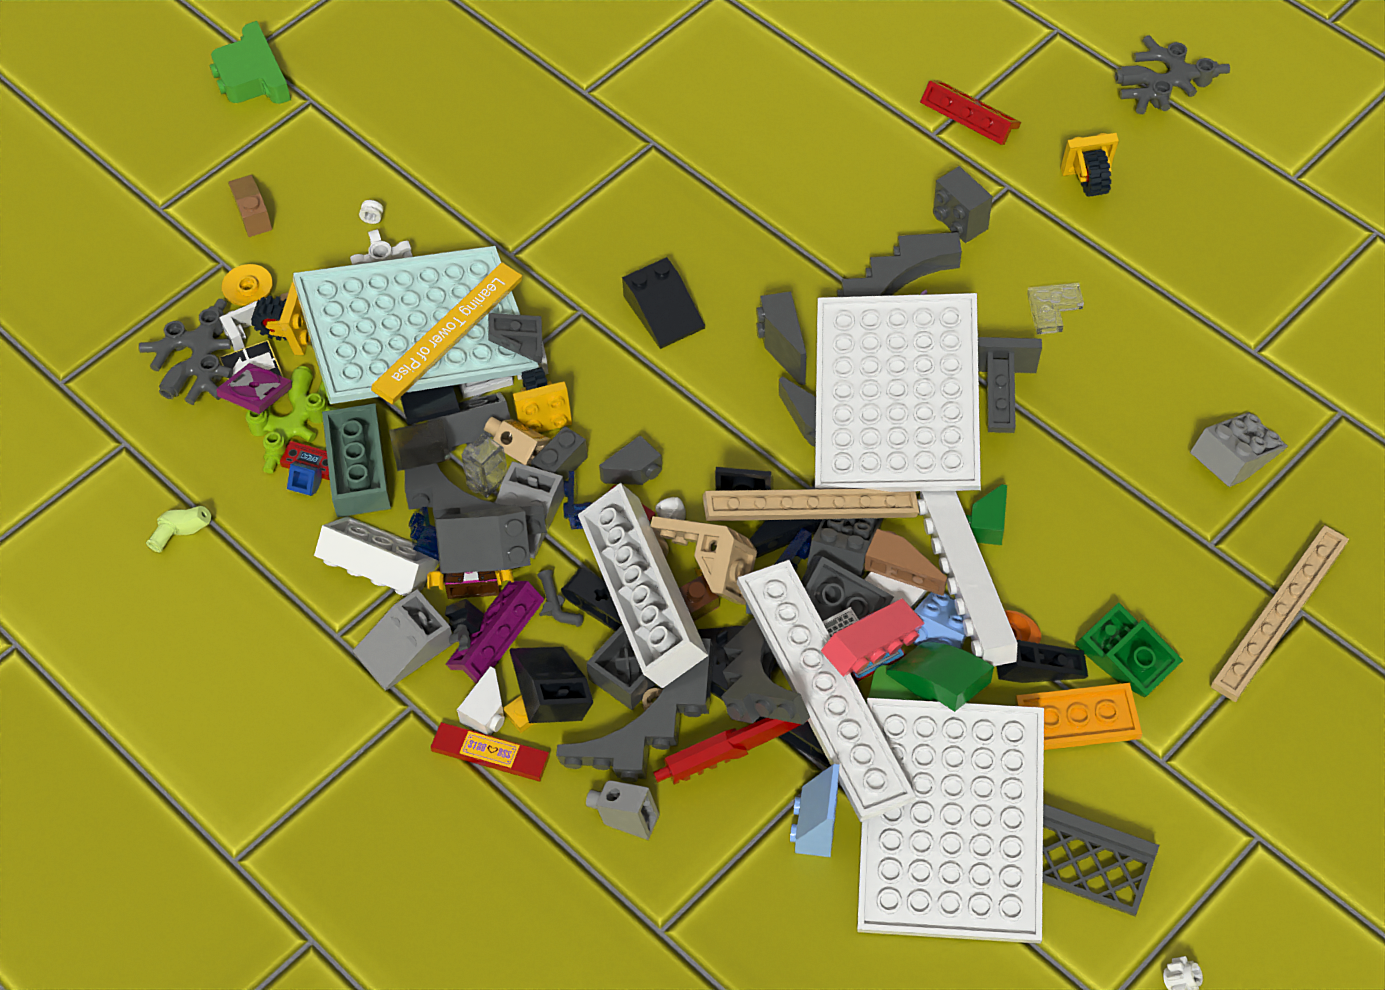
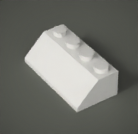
(374, 555)

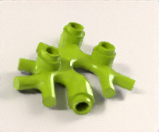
(291, 425)

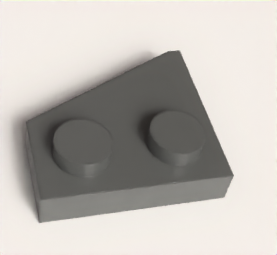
(517, 333)

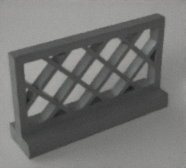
(1105, 839)

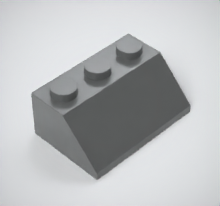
(471, 420)

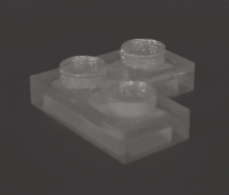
(1048, 302)

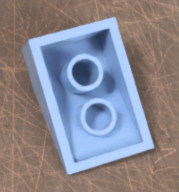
(816, 814)

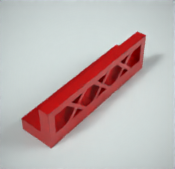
(969, 111)

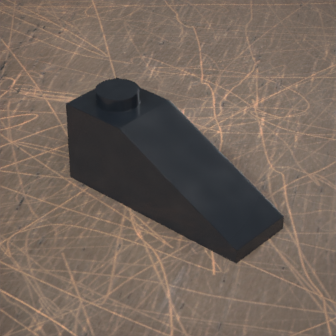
(780, 533)
(1044, 663)

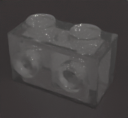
(484, 465)

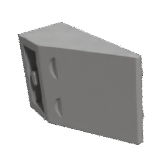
(1237, 448)
(532, 487)
(403, 640)

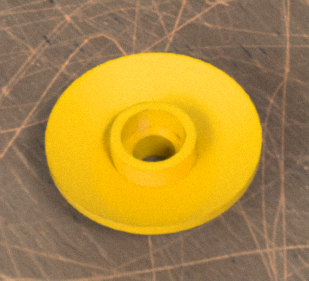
(246, 284)

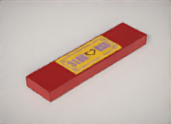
(490, 751)

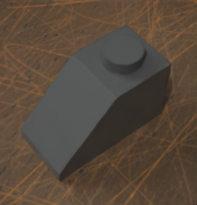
(632, 464)

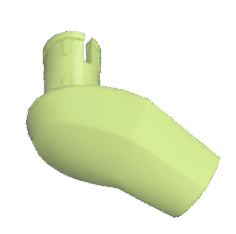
(179, 523)

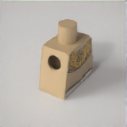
(525, 441)

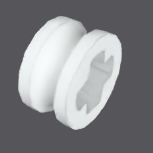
(371, 211)

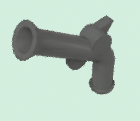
(554, 601)

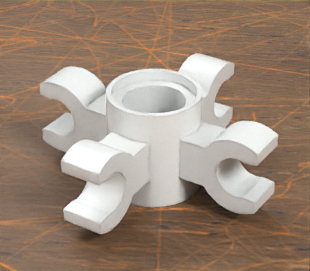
(382, 250)

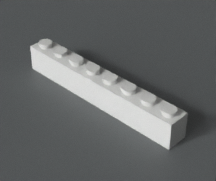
(967, 577)

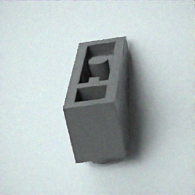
(801, 408)

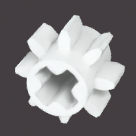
(1182, 975)

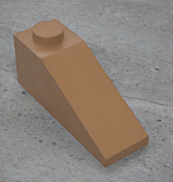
(250, 205)
(899, 560)

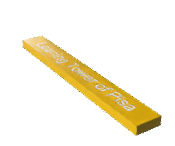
(446, 333)

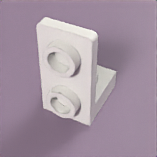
(235, 322)

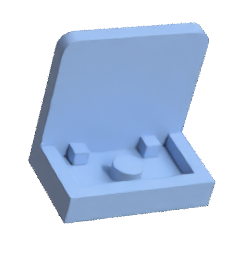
(940, 621)

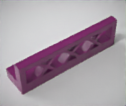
(498, 629)

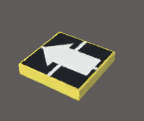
(258, 354)

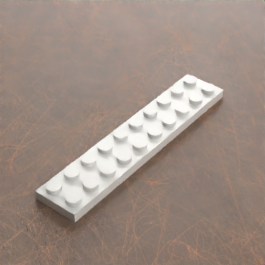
(833, 701)

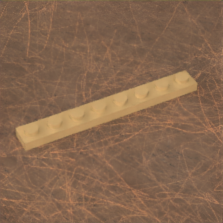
(808, 504)
(1279, 614)

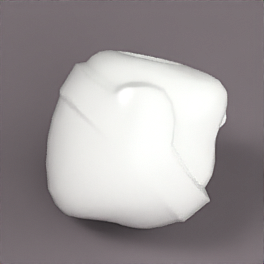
(671, 508)

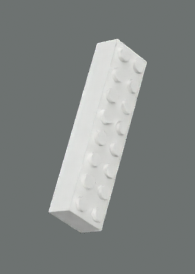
(642, 586)

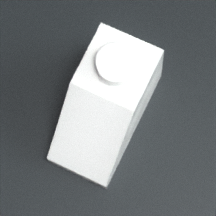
(483, 706)

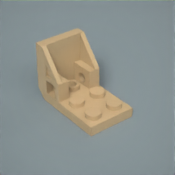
(722, 567)

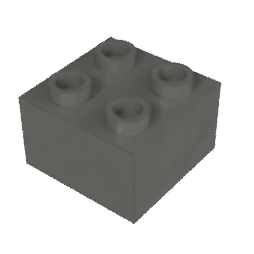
(962, 204)
(618, 670)

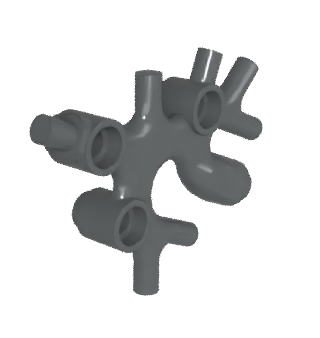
(1161, 85)
(201, 362)

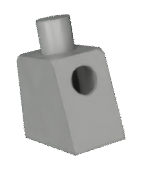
(625, 808)

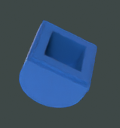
(304, 478)

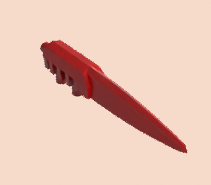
(723, 746)

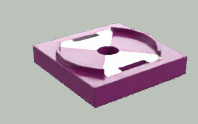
(254, 388)

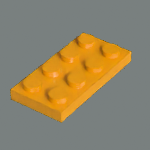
(1086, 715)

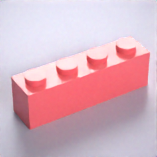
(873, 638)

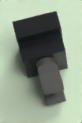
(464, 621)

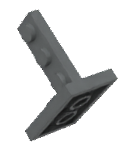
(1001, 361)

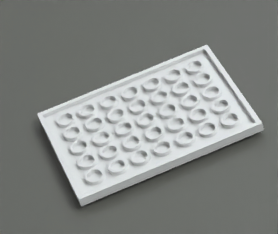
(898, 393)
(972, 840)

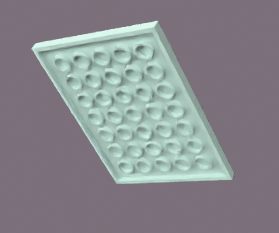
(376, 311)

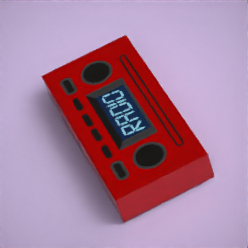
(306, 455)

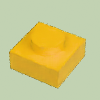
(517, 714)

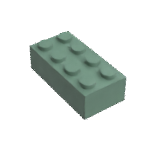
(356, 460)

